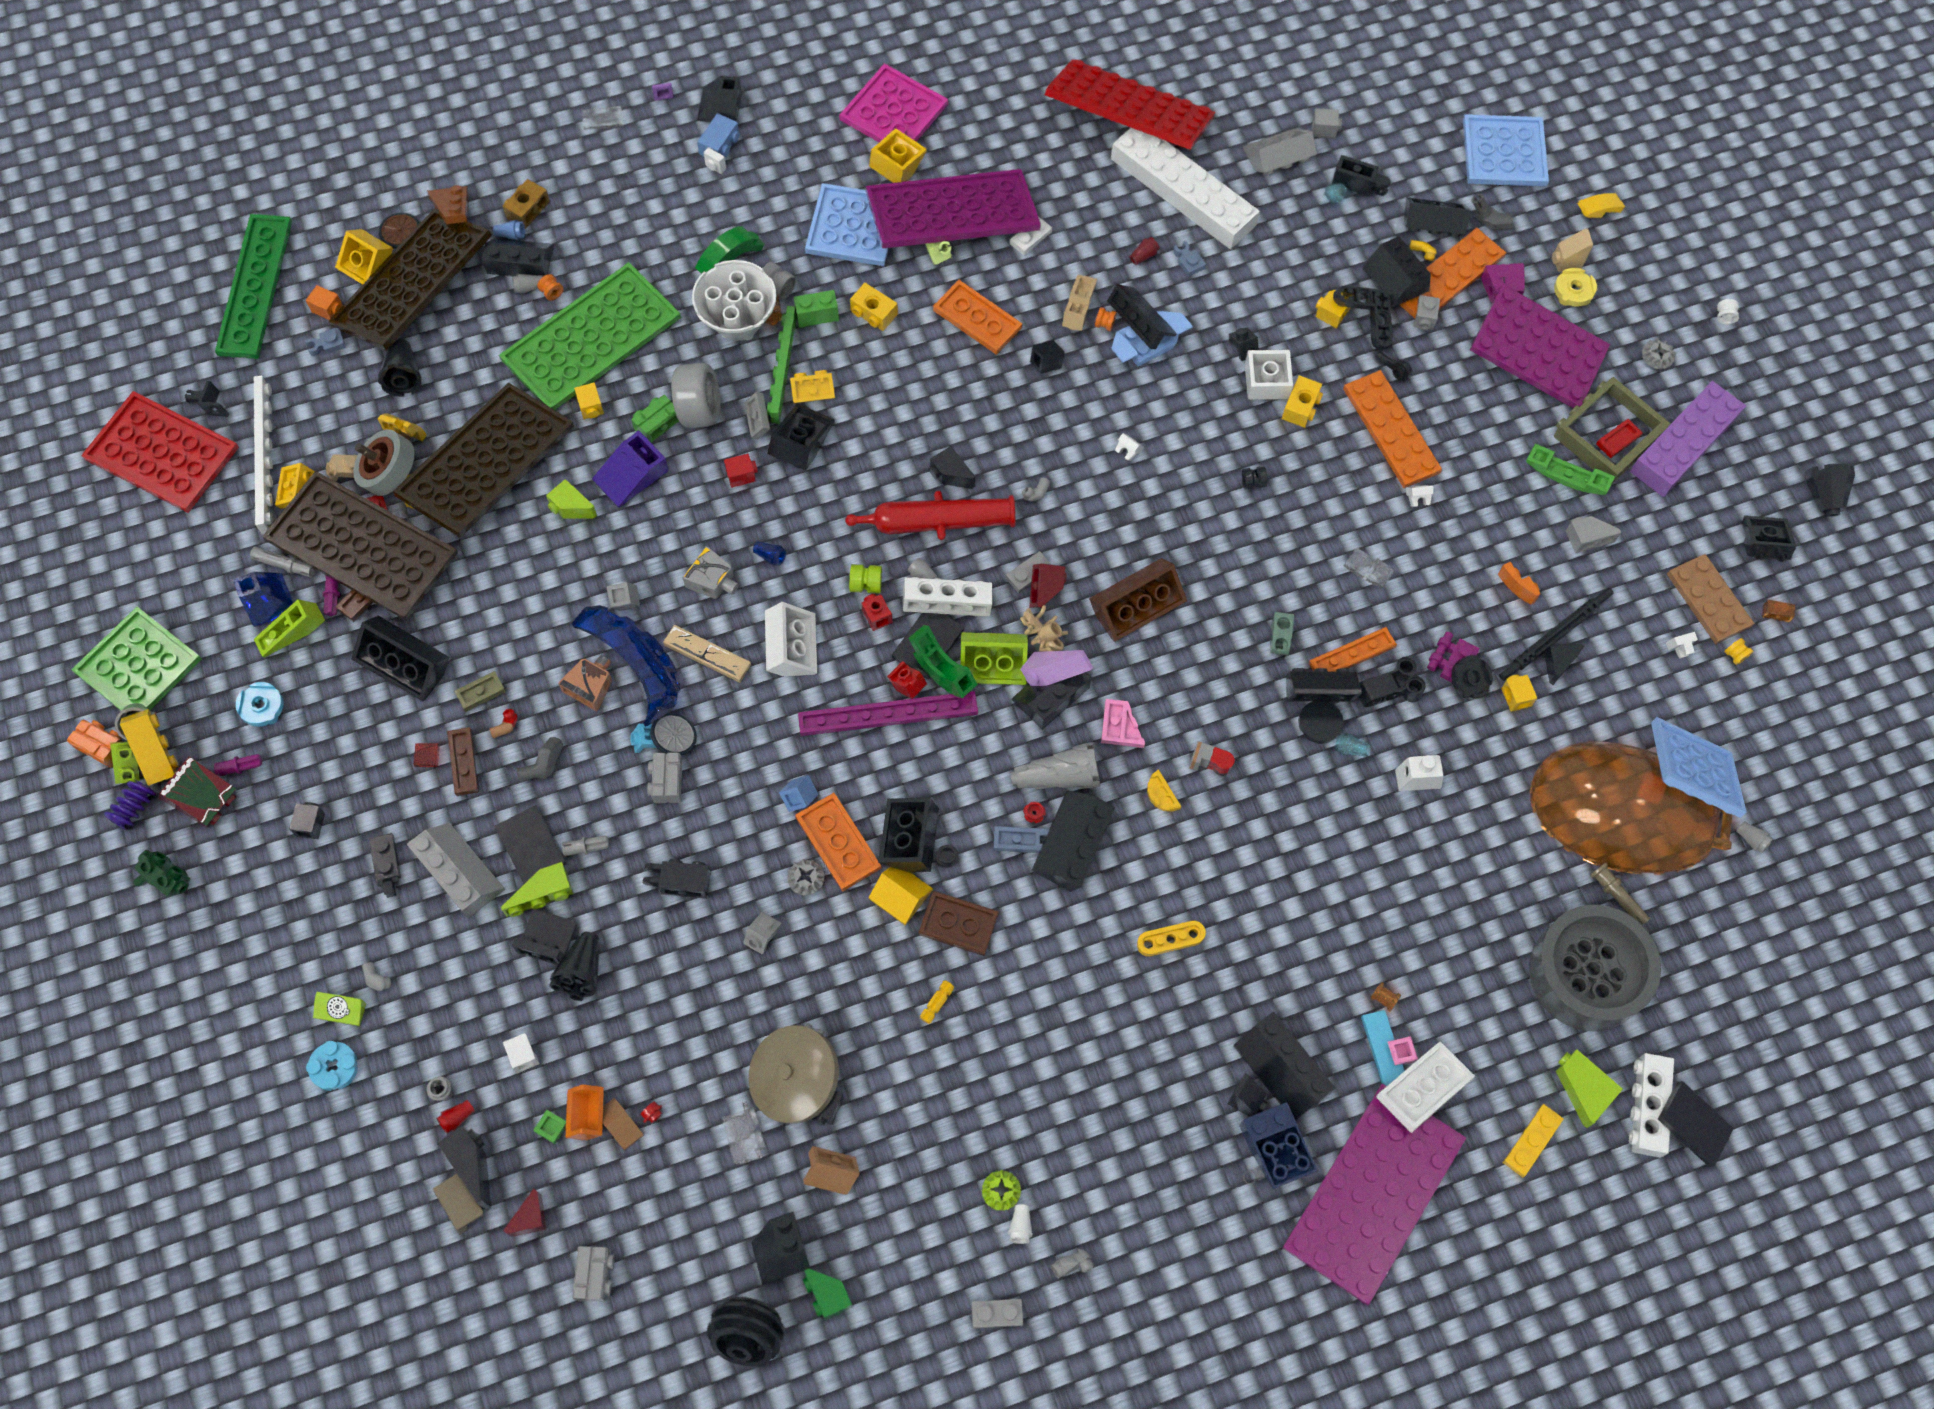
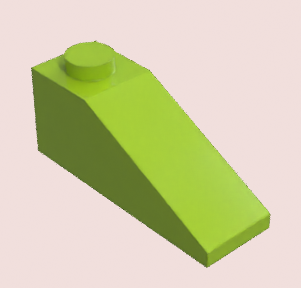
(289, 627)

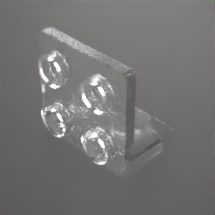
(744, 1140)

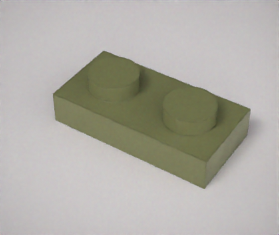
(480, 691)

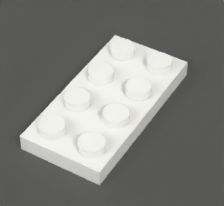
(1425, 1087)

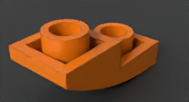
(1523, 588)

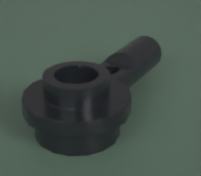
(1400, 369)

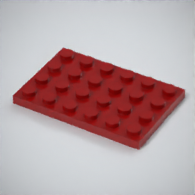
(160, 451)

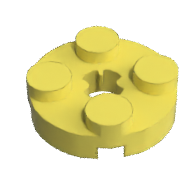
(1570, 296)

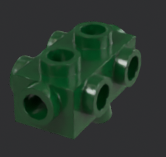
(160, 872)

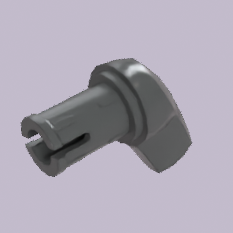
(1489, 216)
(545, 761)

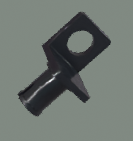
(207, 400)

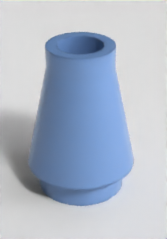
(510, 230)

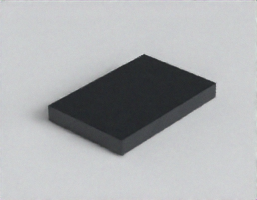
(944, 629)
(529, 842)
(1695, 1124)

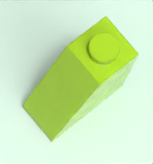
(1586, 1086)

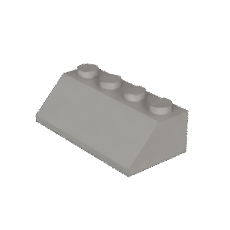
(456, 868)

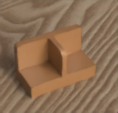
(831, 1170)

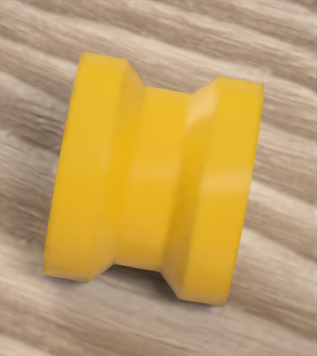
(1738, 651)

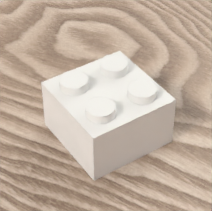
(1268, 374)

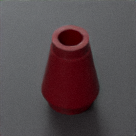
(1144, 251)

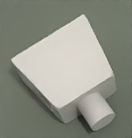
(1422, 772)

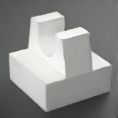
(1130, 444)
(1417, 492)
(1682, 644)

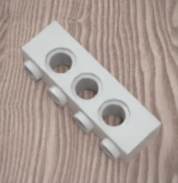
(931, 596)
(1661, 1070)

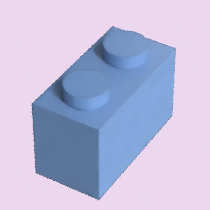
(719, 136)

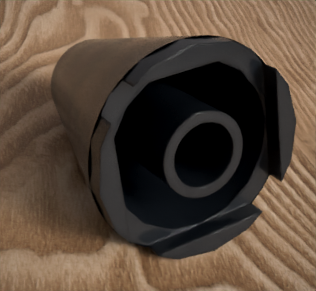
(399, 370)

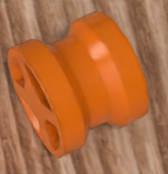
(550, 287)
(1105, 319)

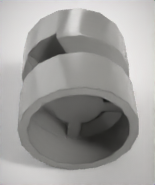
(783, 280)

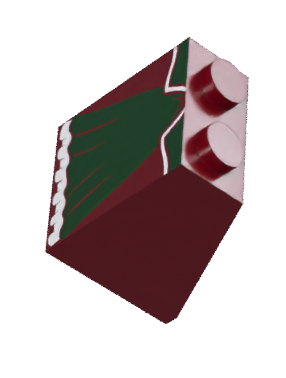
(198, 793)

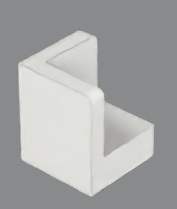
(520, 1053)

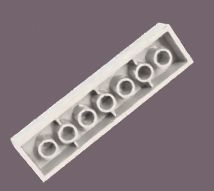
(1185, 186)

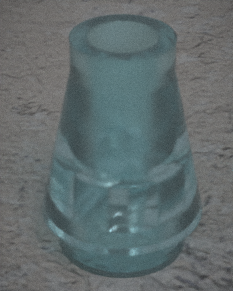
(1350, 745)

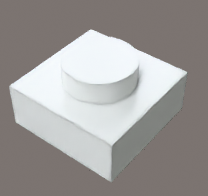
(714, 161)

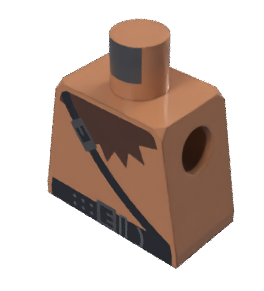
(588, 682)

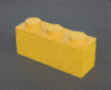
(149, 746)

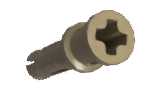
(1613, 886)

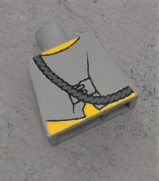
(710, 575)

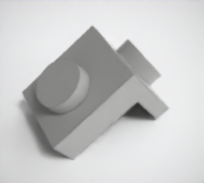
(1426, 312)
(761, 932)

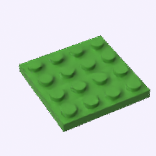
(136, 662)

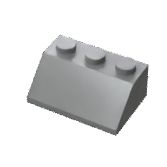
(1281, 150)

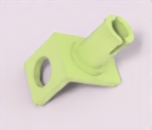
(939, 251)

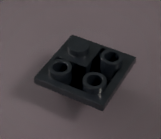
(720, 97)

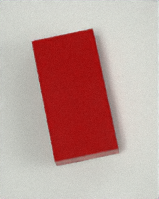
(1619, 438)

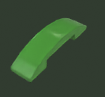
(1567, 473)

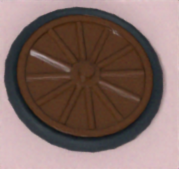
(397, 228)

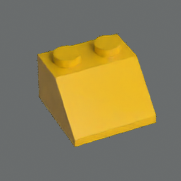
(896, 156)
(361, 254)

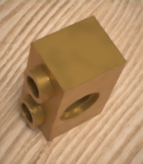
(526, 203)

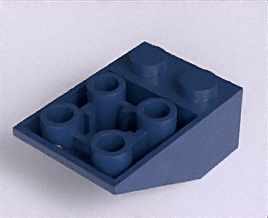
(1278, 1145)

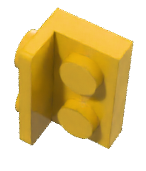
(812, 387)
(290, 482)

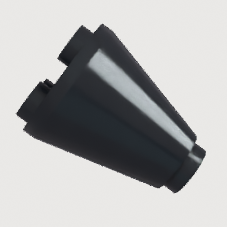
(579, 968)

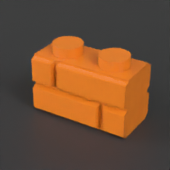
(94, 741)

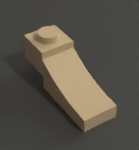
(1079, 302)

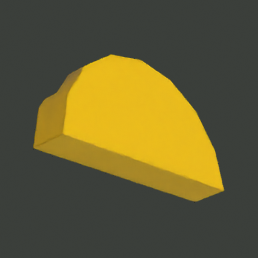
(1161, 794)

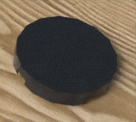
(1471, 677)
(1320, 721)

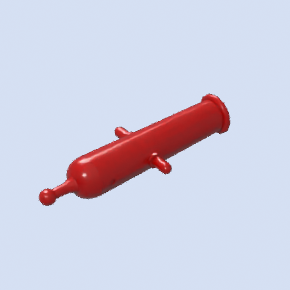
(938, 515)

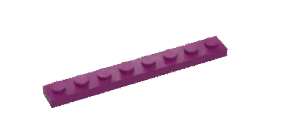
(886, 713)

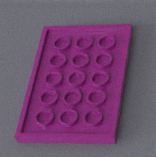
(1539, 347)

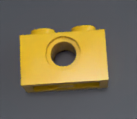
(869, 297)
(1306, 391)

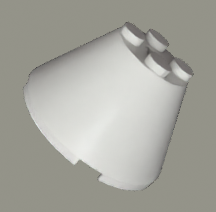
(734, 298)

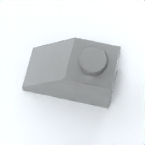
(1590, 533)

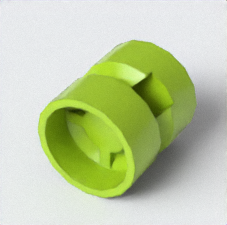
(865, 578)

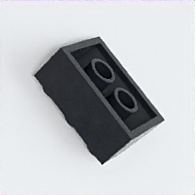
(1436, 216)
(516, 257)
(1398, 271)
(1322, 685)
(1047, 702)
(909, 834)

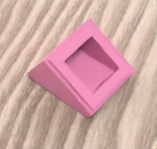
(1402, 1051)

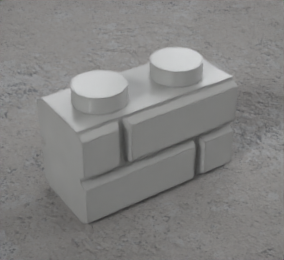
(666, 778)
(592, 1274)

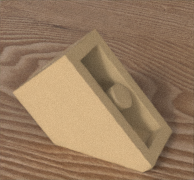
(1573, 251)

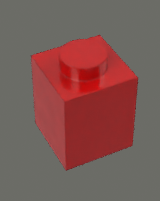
(740, 470)

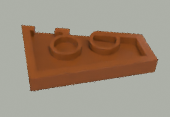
(451, 203)

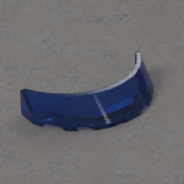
(640, 651)

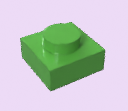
(550, 1127)

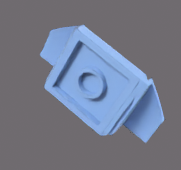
(1129, 345)

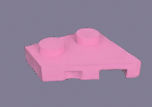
(1120, 725)

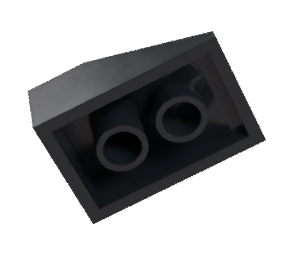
(800, 436)
(469, 1161)

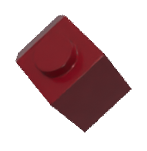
(1046, 583)

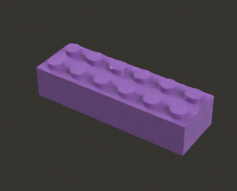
(1687, 438)

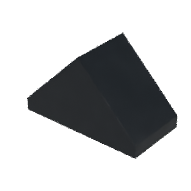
(1559, 658)

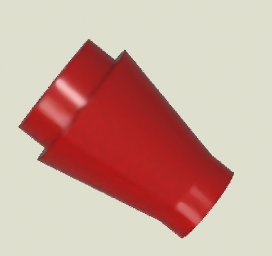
(455, 1116)

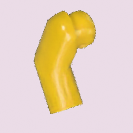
(1423, 247)

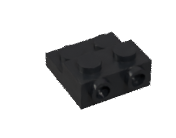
(1768, 538)

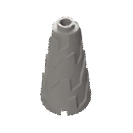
(1063, 770)

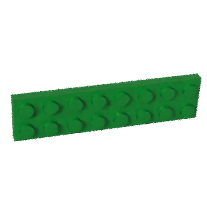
(253, 286)

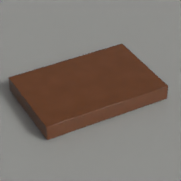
(958, 923)

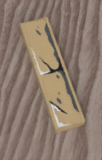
(707, 653)

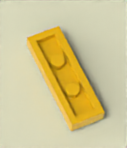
(1533, 1140)

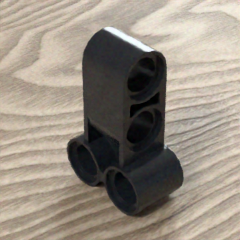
(1393, 685)

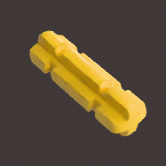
(937, 1002)

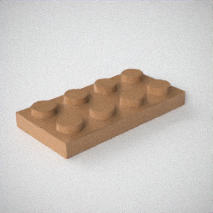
(1710, 599)

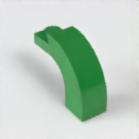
(728, 247)
(939, 666)

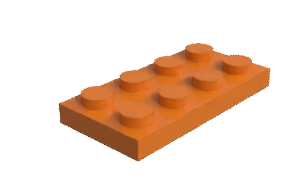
(977, 317)
(838, 842)

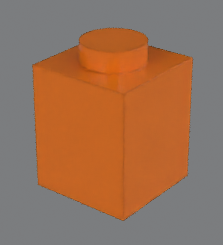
(323, 302)

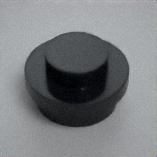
(947, 856)

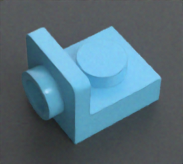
(641, 738)

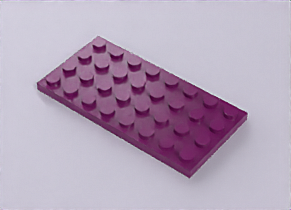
(952, 208)
(1372, 1199)

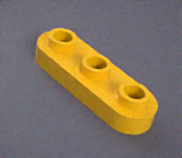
(1179, 932)

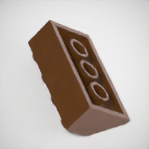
(1138, 599)

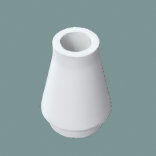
(1020, 1226)

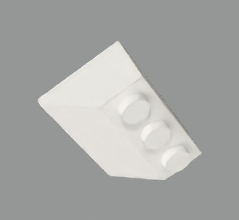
(790, 640)

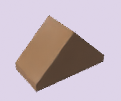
(620, 1124)

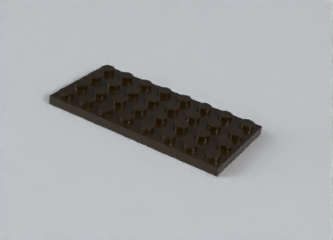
(409, 280)
(483, 459)
(360, 545)

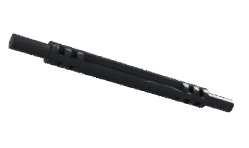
(1556, 634)

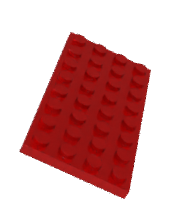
(1130, 103)

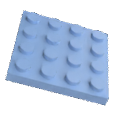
(1505, 150)
(845, 227)
(1698, 767)

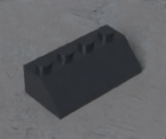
(399, 657)
(1073, 839)
(1284, 1066)

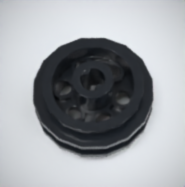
(745, 1331)

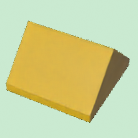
(900, 893)

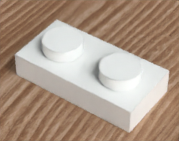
(1028, 240)

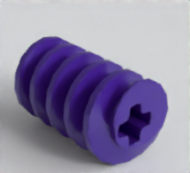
(128, 805)

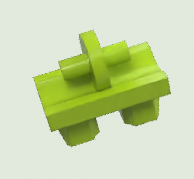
(124, 763)

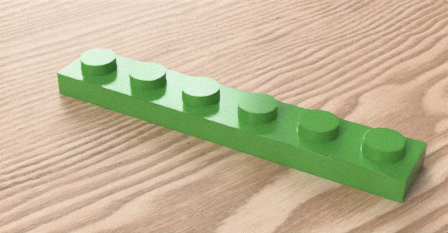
(780, 371)

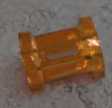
(1385, 996)

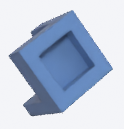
(798, 793)

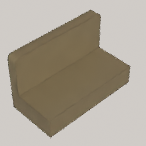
(457, 1203)

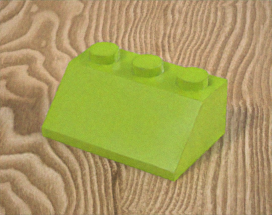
(995, 657)

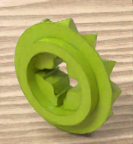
(993, 1199)

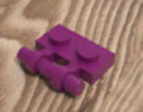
(1457, 652)

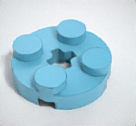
(268, 713)
(328, 1053)

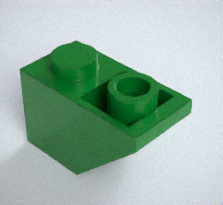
(829, 1294)

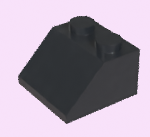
(780, 1249)

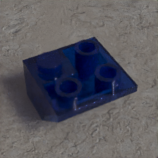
(263, 595)

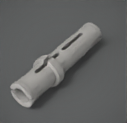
(290, 564)

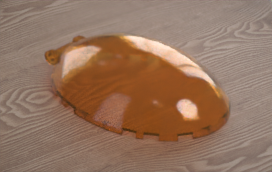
(1618, 811)

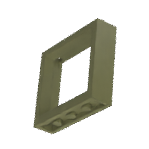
(1588, 453)

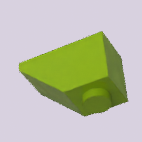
(570, 502)

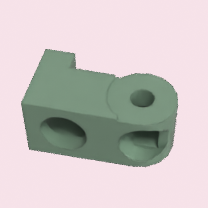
(1281, 633)

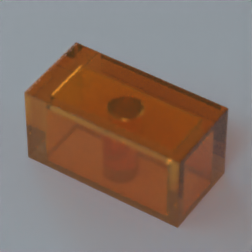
(1778, 610)

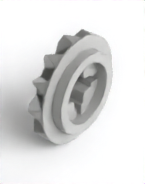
(1653, 359)
(805, 887)

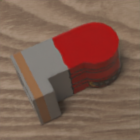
(1212, 758)

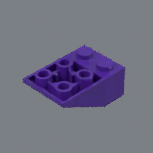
(630, 469)

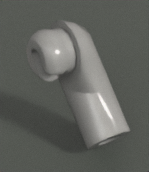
(1036, 493)
(374, 980)

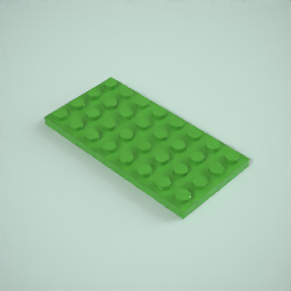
(590, 336)

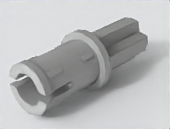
(585, 845)

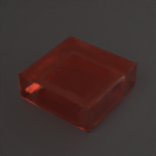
(426, 755)

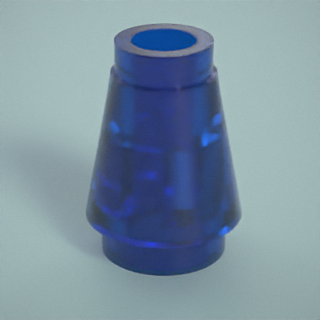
(769, 552)

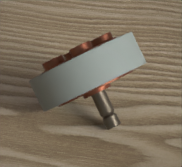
(383, 462)

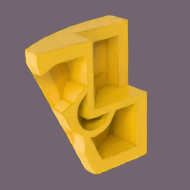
(399, 425)

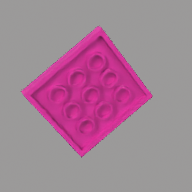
(893, 102)

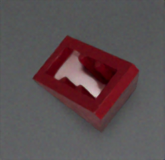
(529, 1216)

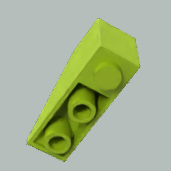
(543, 887)

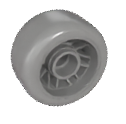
(696, 395)

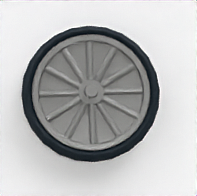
(673, 734)

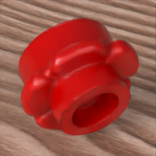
(1034, 806)
(651, 1112)

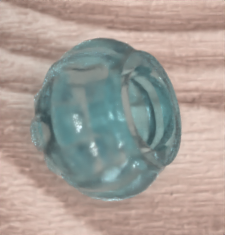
(1335, 192)

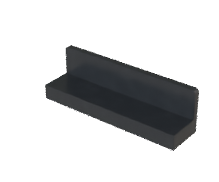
(1139, 315)

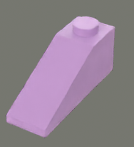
(1054, 666)

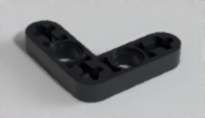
(1371, 304)

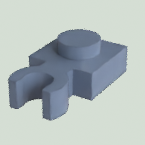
(1189, 261)
(329, 342)

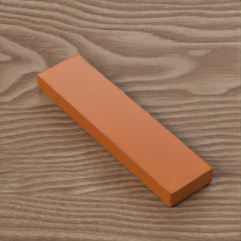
(1355, 651)

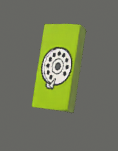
(338, 1008)

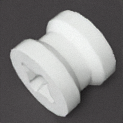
(1728, 311)

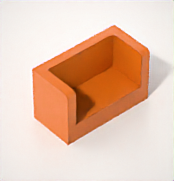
(584, 1112)

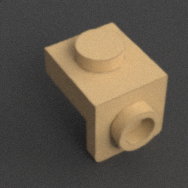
(341, 466)

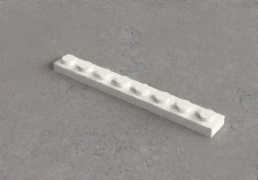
(262, 449)

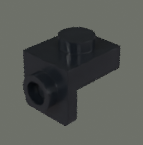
(1244, 340)

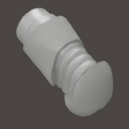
(1072, 1262)

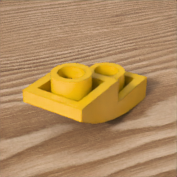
(1599, 204)

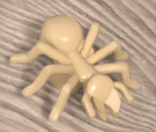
(1048, 633)

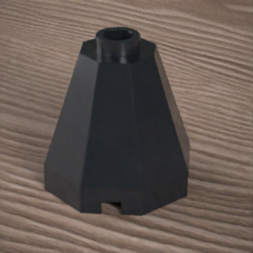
(1831, 487)

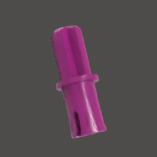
(330, 596)
(237, 765)

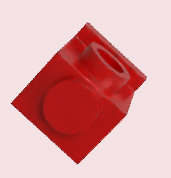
(876, 617)
(907, 680)

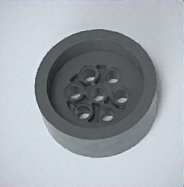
(1631, 958)

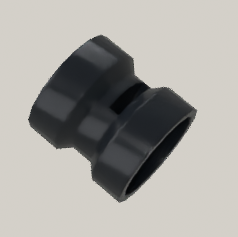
(1254, 477)

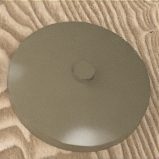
(793, 1074)

